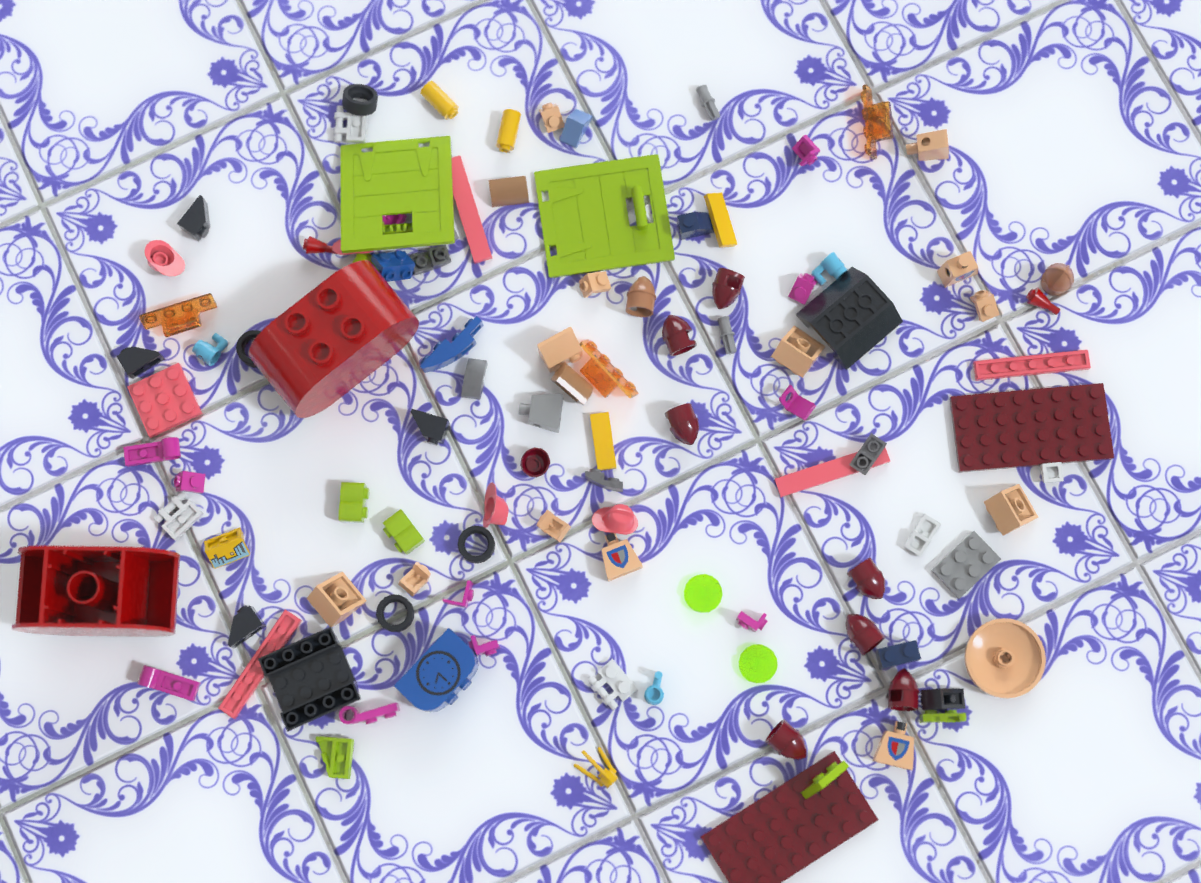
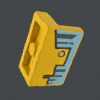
(226, 548)

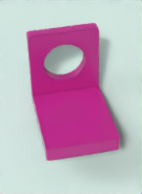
(796, 404)
(468, 596)

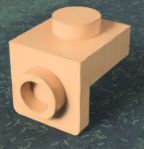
(551, 117)
(594, 283)
(985, 305)
(553, 526)
(415, 579)

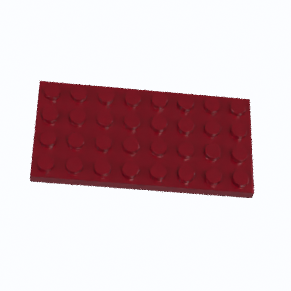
(1031, 427)
(786, 830)

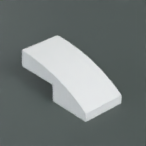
(1051, 472)
(922, 535)

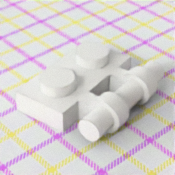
(355, 129)
(182, 519)
(616, 680)

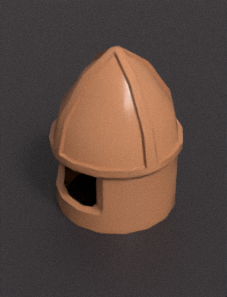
(1057, 279)
(641, 295)

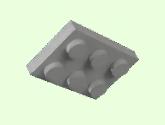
(966, 564)

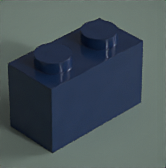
(898, 654)

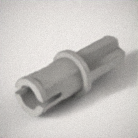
(708, 102)
(727, 335)

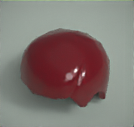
(535, 462)

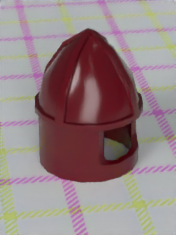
(726, 287)
(676, 336)
(683, 423)
(868, 579)
(863, 633)
(903, 692)
(787, 741)

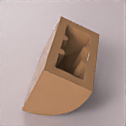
(509, 191)
(572, 383)

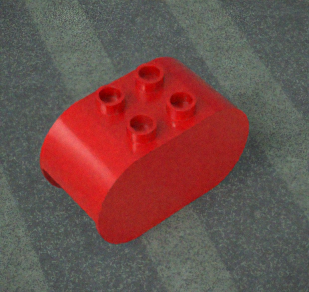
(333, 338)
(97, 591)

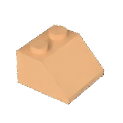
(559, 349)
(798, 351)
(1010, 509)
(336, 599)

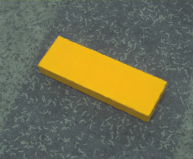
(720, 220)
(603, 441)

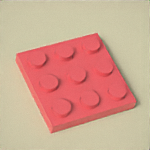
(164, 400)

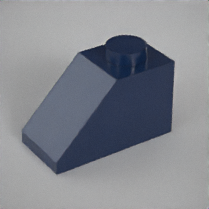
(694, 224)

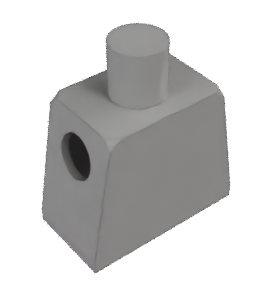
(544, 411)

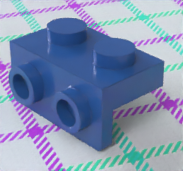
(394, 265)

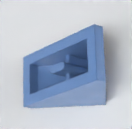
(575, 127)

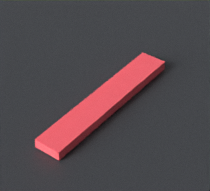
(469, 213)
(1031, 365)
(822, 474)
(253, 673)

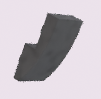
(430, 260)
(474, 378)
(868, 454)
(597, 477)

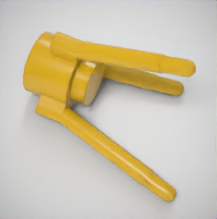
(606, 776)

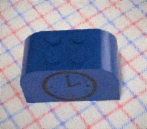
(439, 674)

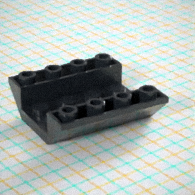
(851, 316)
(310, 678)

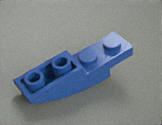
(447, 353)

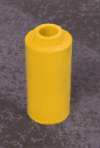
(439, 100)
(508, 130)

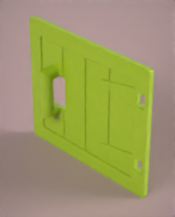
(394, 181)
(591, 219)

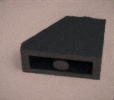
(196, 219)
(138, 360)
(431, 426)
(244, 625)
(942, 699)

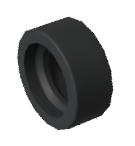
(356, 107)
(242, 341)
(472, 530)
(386, 601)

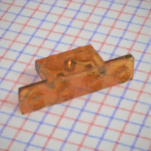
(877, 121)
(179, 316)
(603, 374)

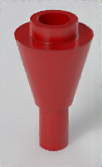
(314, 245)
(1037, 298)

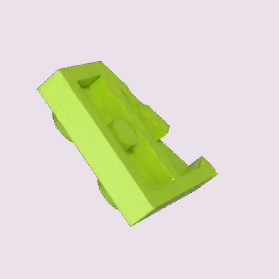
(949, 716)
(337, 755)
(823, 780)

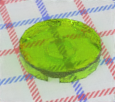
(703, 593)
(757, 663)

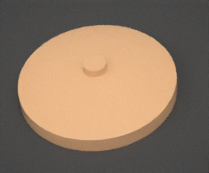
(1005, 658)

